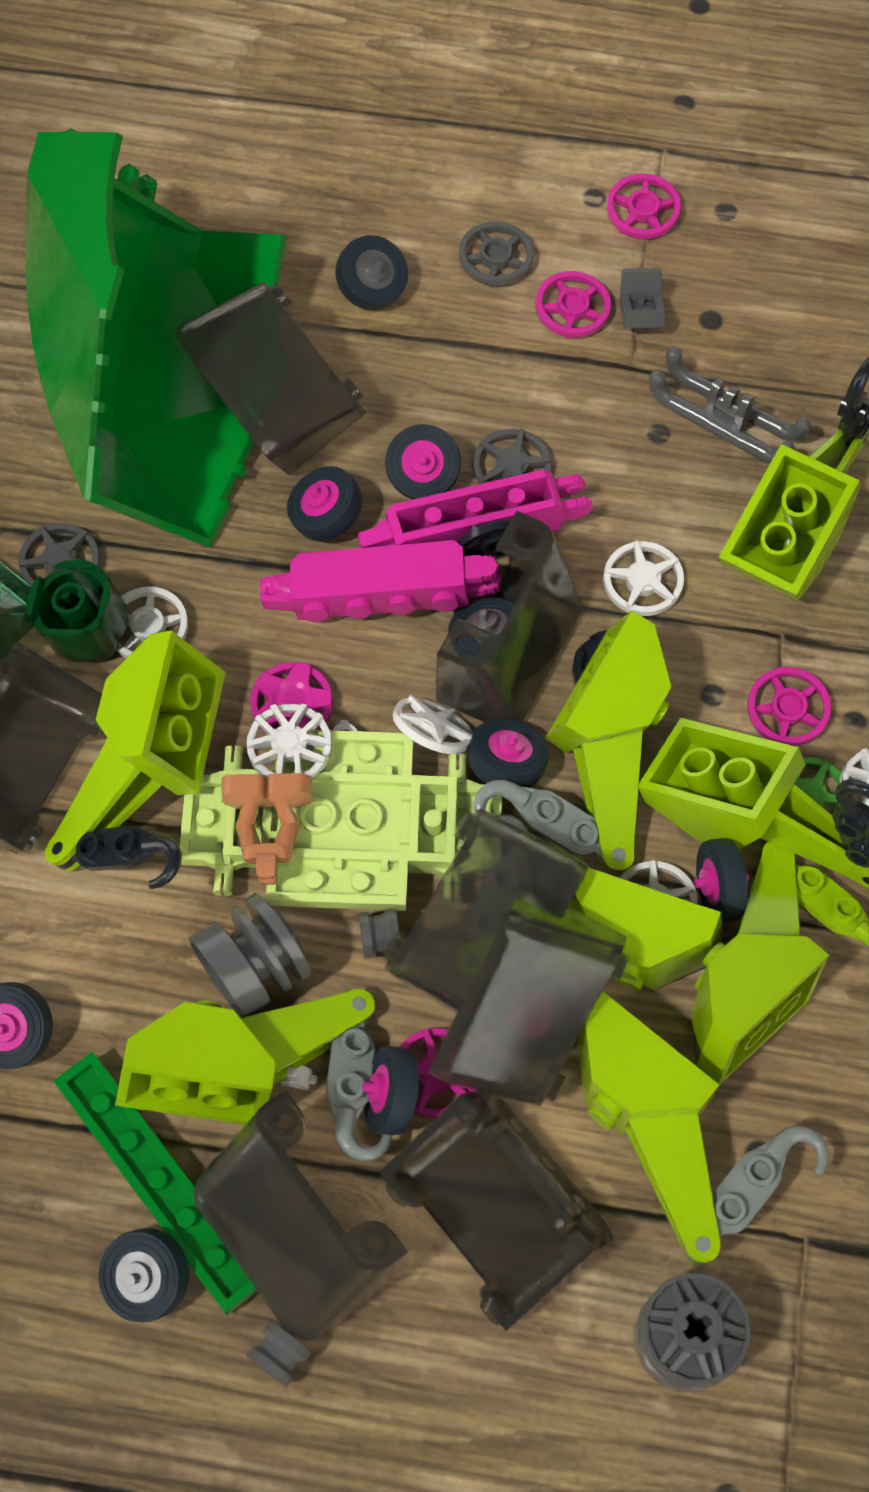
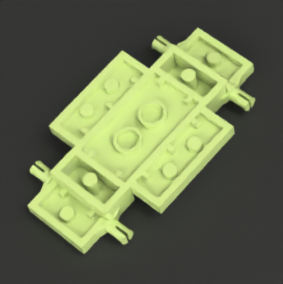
(356, 836)

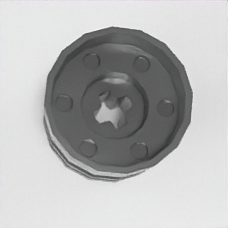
(250, 956)
(686, 1363)

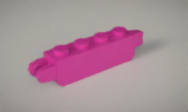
(454, 512)
(380, 581)

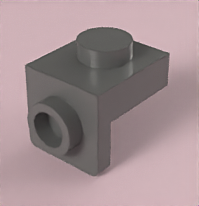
(641, 299)

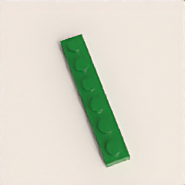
(153, 1178)

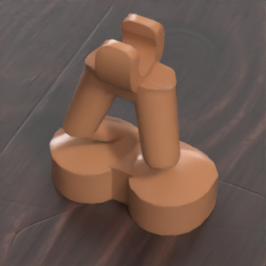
(278, 791)

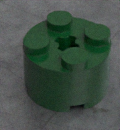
(78, 611)

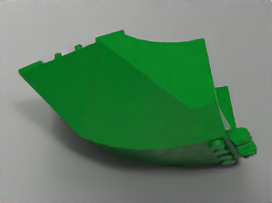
(103, 304)

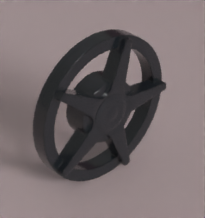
(486, 538)

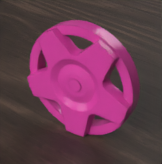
(292, 690)

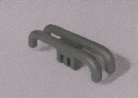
(724, 410)

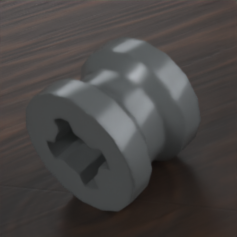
(377, 931)
(279, 1354)

